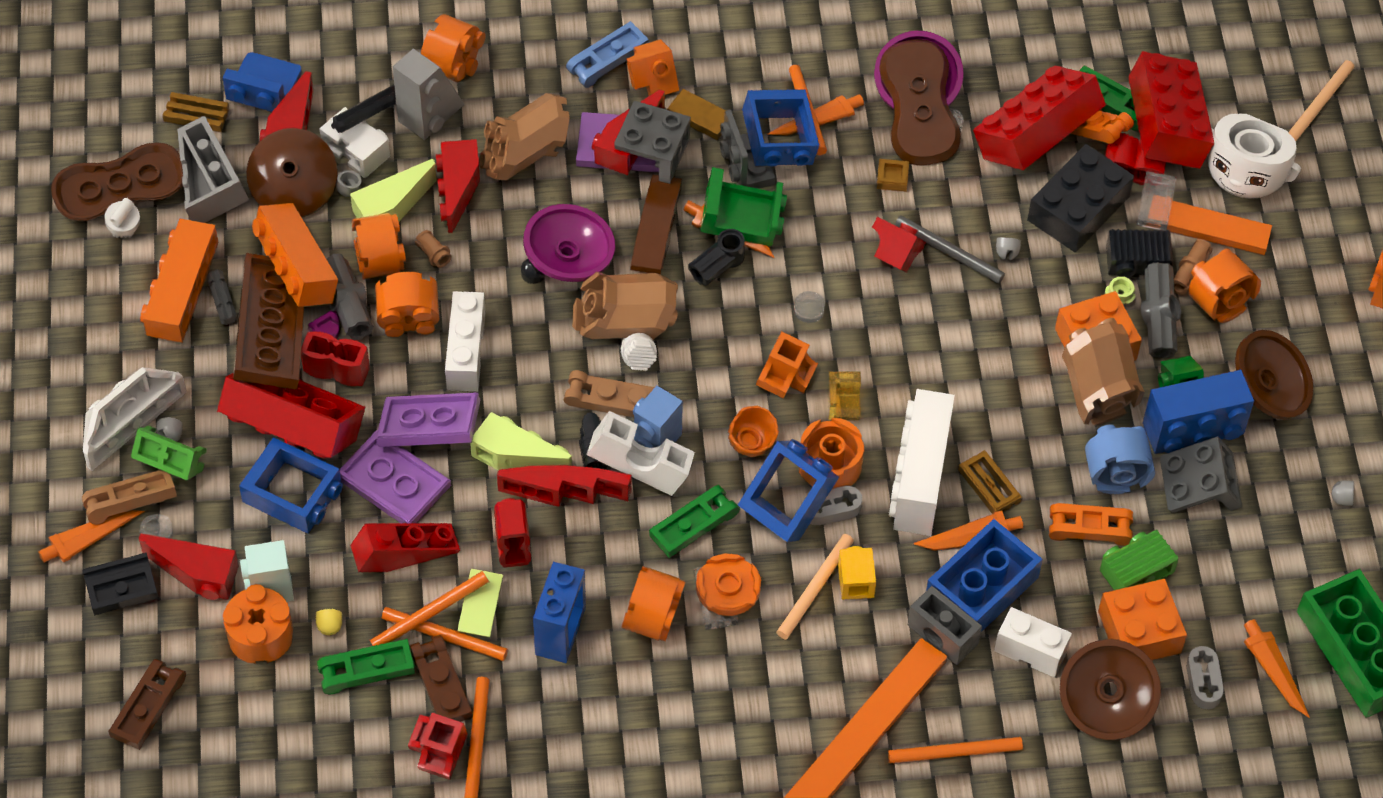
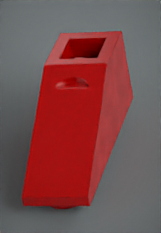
(461, 177)
(400, 545)

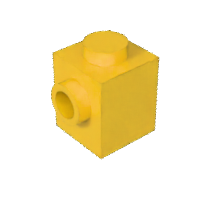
(856, 573)

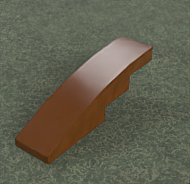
(656, 225)

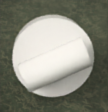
(122, 218)
(639, 351)

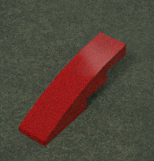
(553, 482)

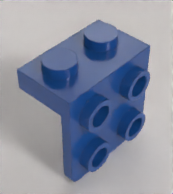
(261, 81)

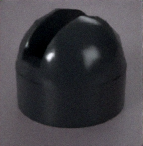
(529, 273)

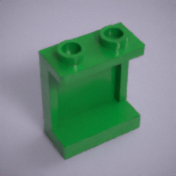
(743, 208)

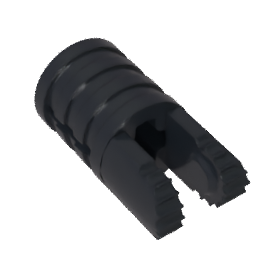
(590, 423)

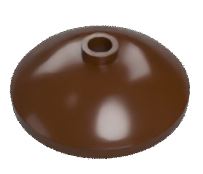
(313, 176)
(1275, 374)
(1104, 714)

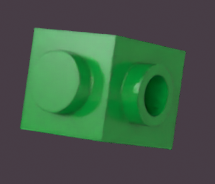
(1179, 371)

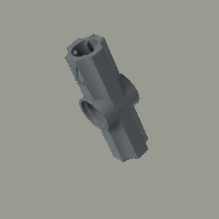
(350, 300)
(1161, 310)

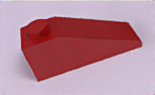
(293, 109)
(603, 143)
(199, 567)

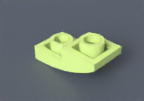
(480, 606)

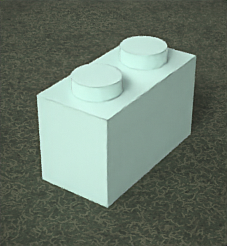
(269, 567)

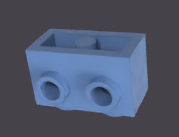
(658, 418)

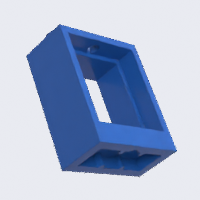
(790, 105)
(265, 469)
(770, 516)
(559, 614)

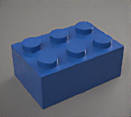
(1197, 411)
(988, 573)

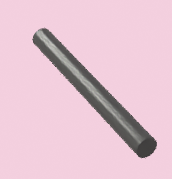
(954, 251)

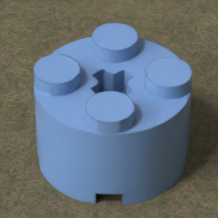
(1119, 459)

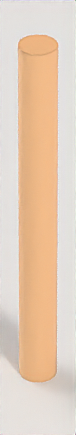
(1321, 99)
(813, 588)

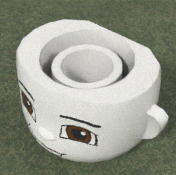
(1251, 156)

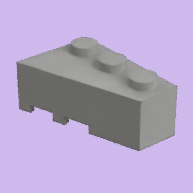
(423, 94)
(207, 174)

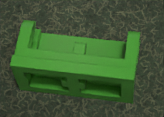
(167, 454)

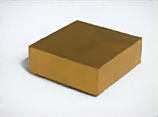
(892, 175)

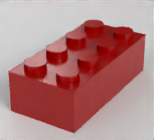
(1170, 110)
(1039, 117)
(299, 416)

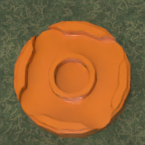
(728, 584)

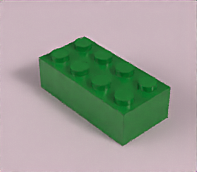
(1348, 628)

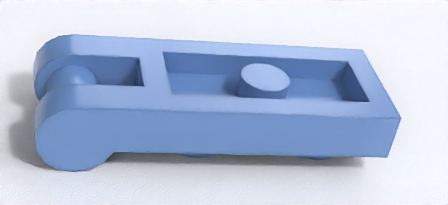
(606, 54)

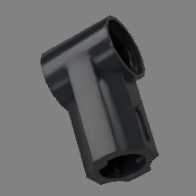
(718, 258)

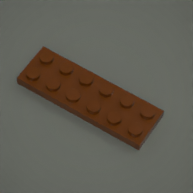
(267, 328)

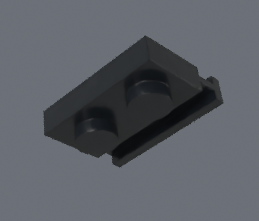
(120, 583)

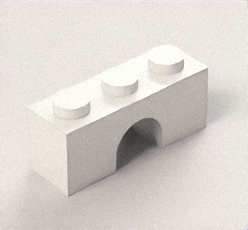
(464, 341)
(659, 467)

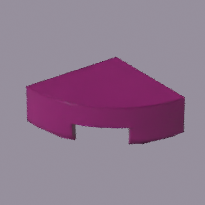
(326, 323)

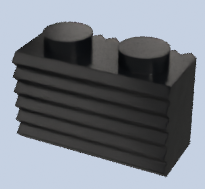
(1134, 250)

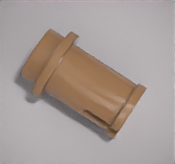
(437, 253)

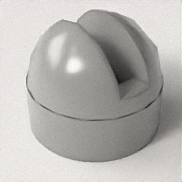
(352, 180)
(1009, 245)
(170, 428)
(1343, 492)

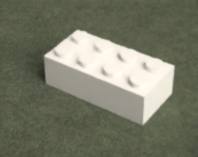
(921, 462)

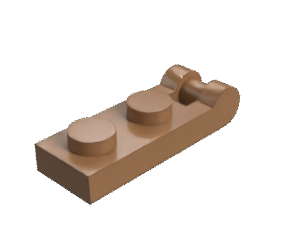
(605, 394)
(127, 495)

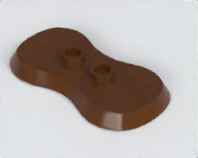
(922, 123)
(143, 174)

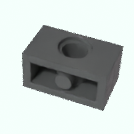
(944, 625)

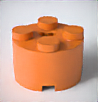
(454, 47)
(377, 245)
(1223, 286)
(407, 304)
(837, 444)
(653, 604)
(258, 624)

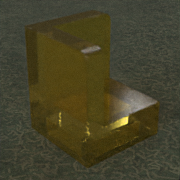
(844, 395)

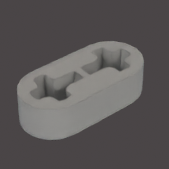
(835, 510)
(1198, 678)

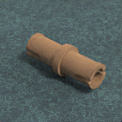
(1198, 253)

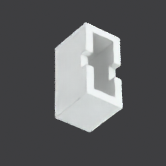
(360, 144)
(1032, 641)

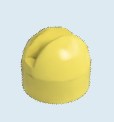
(329, 621)

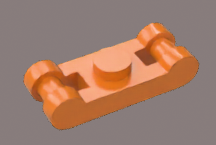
(1105, 126)
(1091, 523)

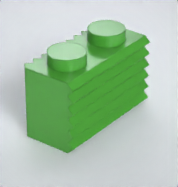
(1139, 562)

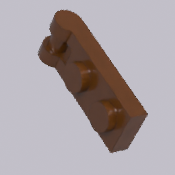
(441, 680)
(146, 704)

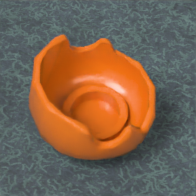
(753, 431)

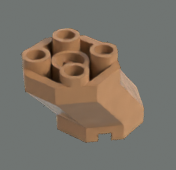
(524, 137)
(625, 305)
(1102, 372)

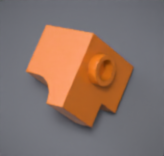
(653, 68)
(787, 366)

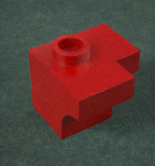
(897, 244)
(439, 743)

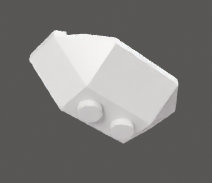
(125, 409)

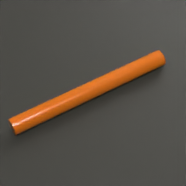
(799, 84)
(431, 609)
(450, 635)
(477, 737)
(955, 750)

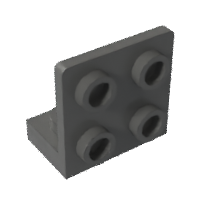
(656, 136)
(739, 153)
(1200, 475)

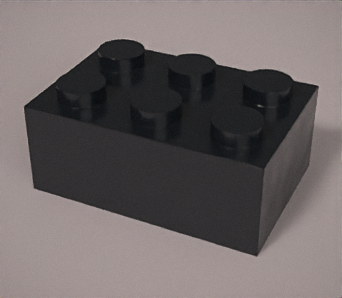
(1080, 198)

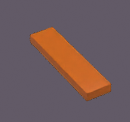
(1219, 228)

